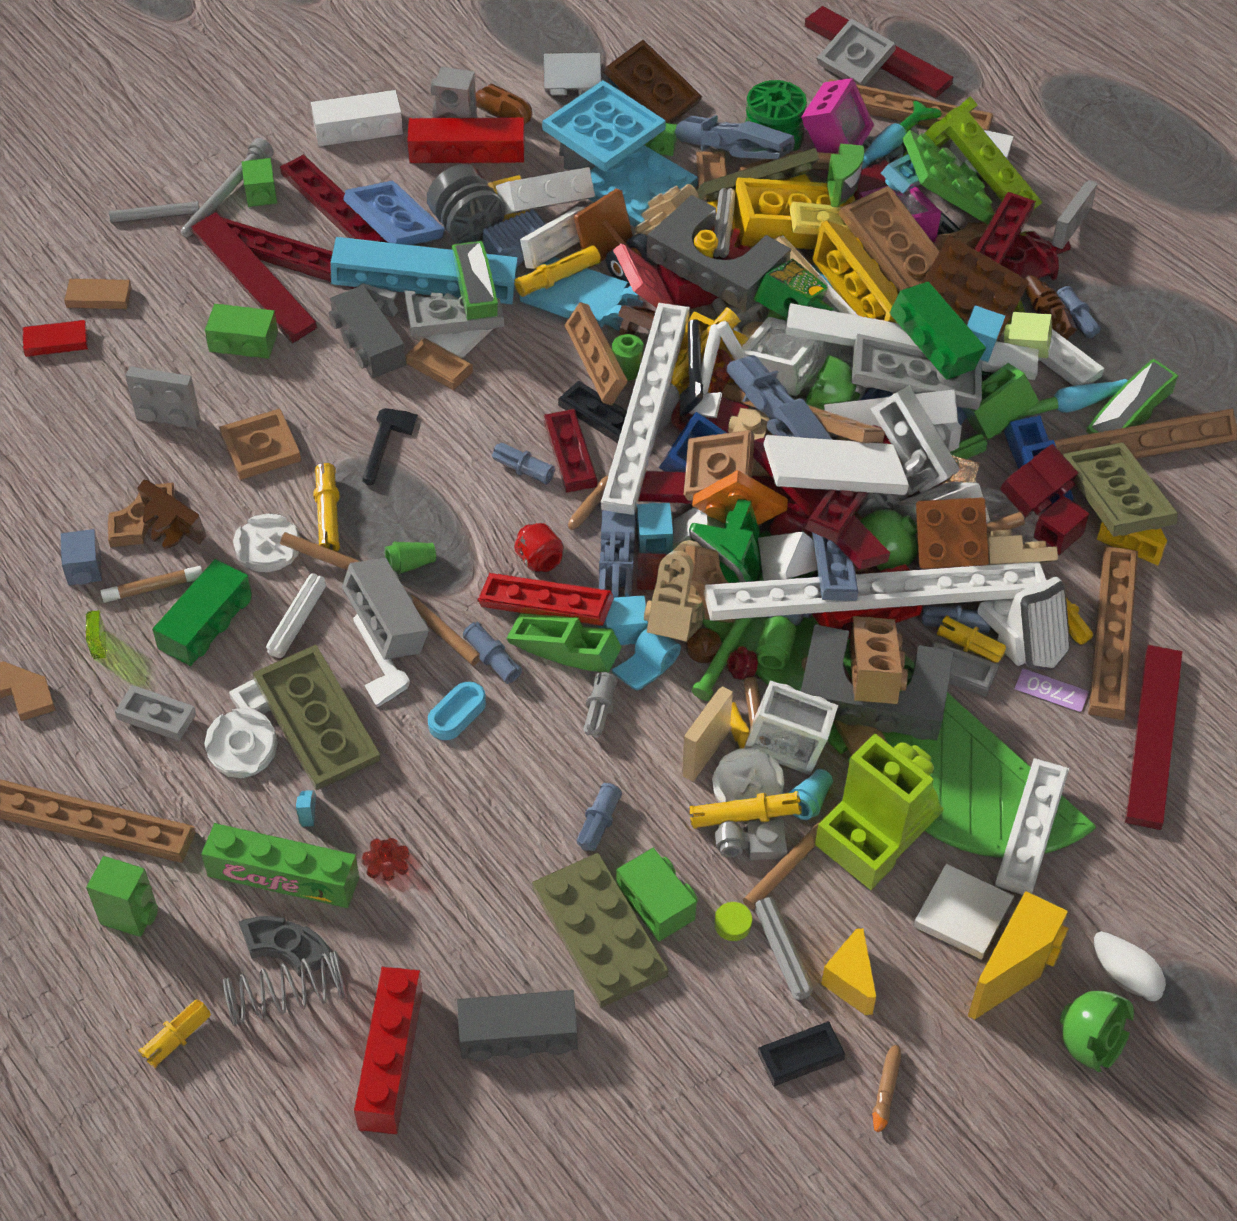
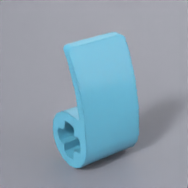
(651, 659)

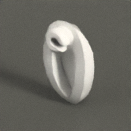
(1130, 966)

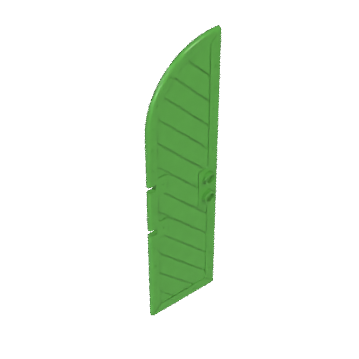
(973, 772)

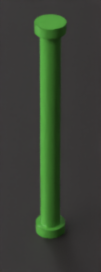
(703, 689)

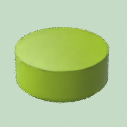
(733, 921)

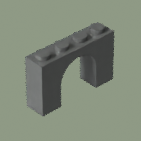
(731, 280)
(918, 707)

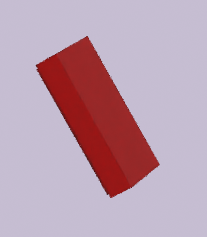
(55, 338)

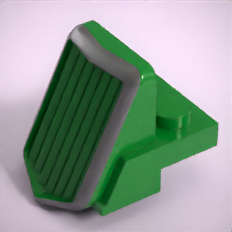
(735, 544)

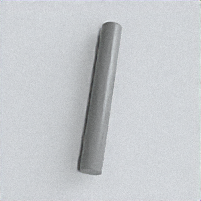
(154, 211)

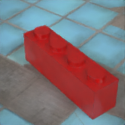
(466, 140)
(388, 1050)

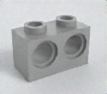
(454, 94)

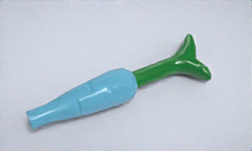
(892, 135)

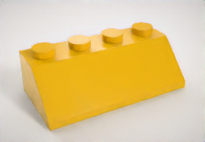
(764, 209)
(853, 272)

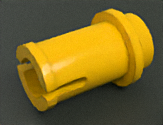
(706, 242)

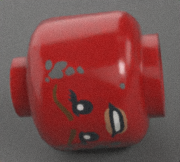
(539, 547)

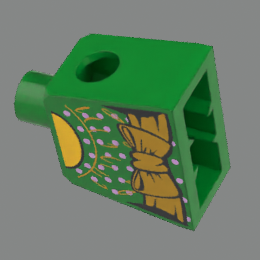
(792, 285)

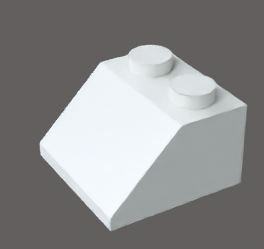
(571, 72)

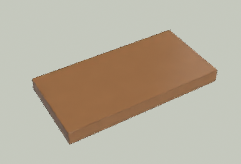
(891, 237)

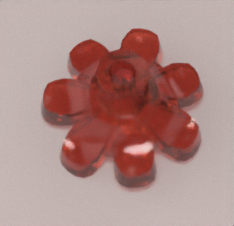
(385, 858)

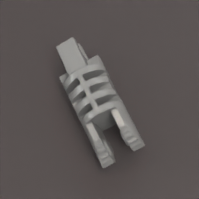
(886, 501)

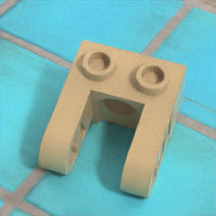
(675, 606)

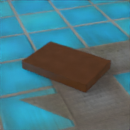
(652, 82)

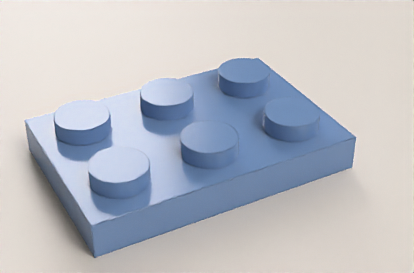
(393, 213)

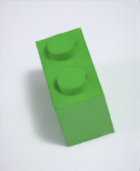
(241, 331)
(1004, 399)
(657, 893)
(122, 896)

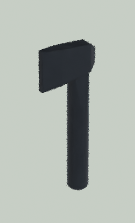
(694, 393)
(388, 420)

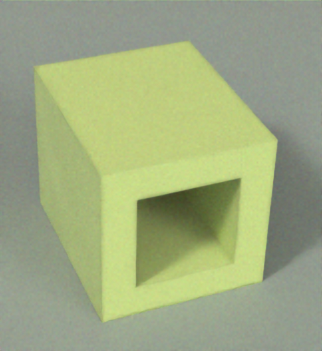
(1030, 331)

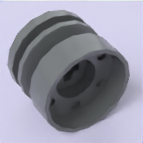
(464, 203)

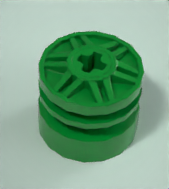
(779, 107)

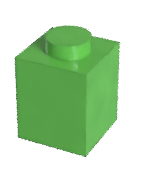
(259, 182)

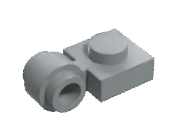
(761, 839)

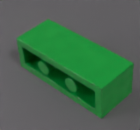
(937, 330)
(202, 612)

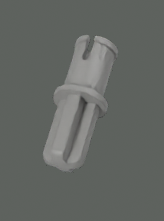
(600, 703)

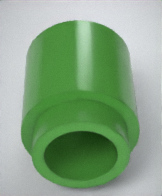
(629, 354)
(776, 642)

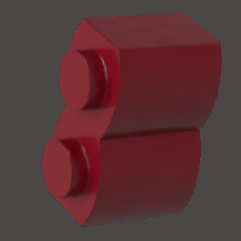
(1039, 481)

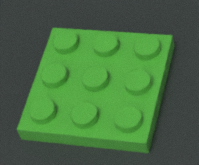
(948, 176)

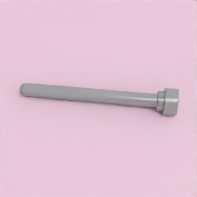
(257, 150)

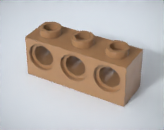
(877, 660)

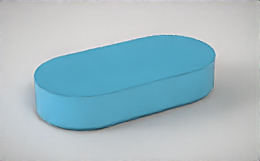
(456, 710)

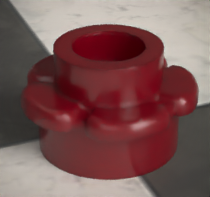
(742, 663)

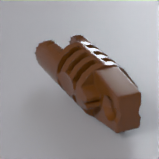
(1047, 301)

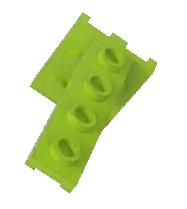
(980, 151)

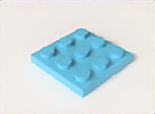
(604, 125)
(640, 178)

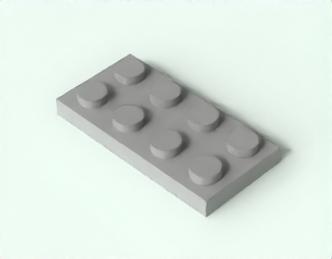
(897, 365)

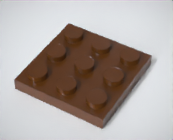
(972, 279)

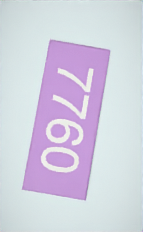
(1051, 690)

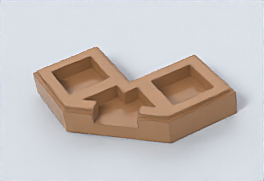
(28, 689)

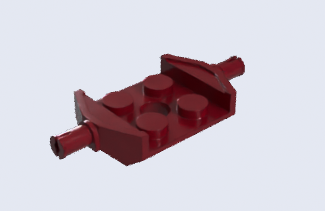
(1035, 256)

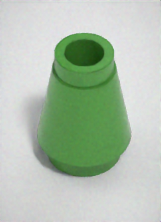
(409, 555)

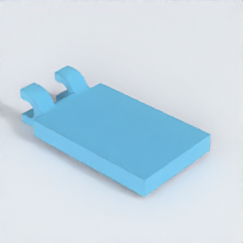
(599, 291)

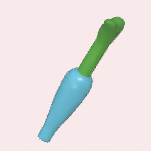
(1076, 397)

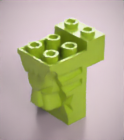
(882, 809)

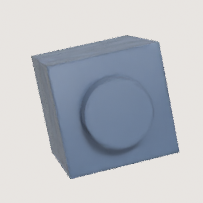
(81, 557)

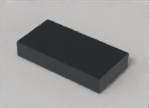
(801, 1053)

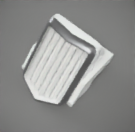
(1032, 624)

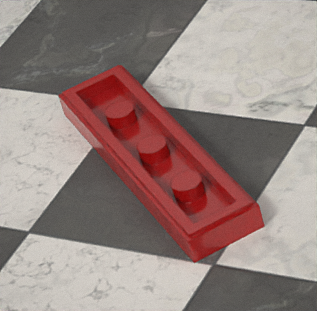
(545, 598)

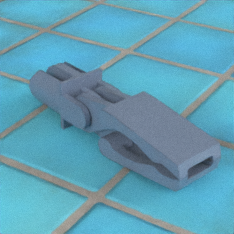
(740, 139)
(768, 395)
(617, 552)

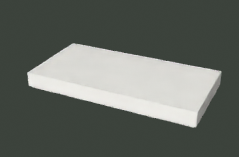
(835, 465)

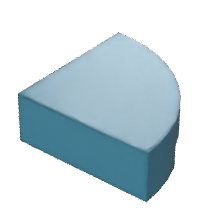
(306, 808)

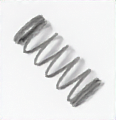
(334, 967)

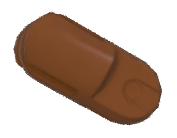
(503, 103)

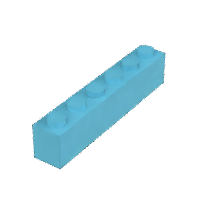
(411, 268)

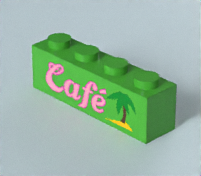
(280, 865)

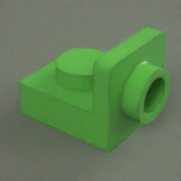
(665, 141)

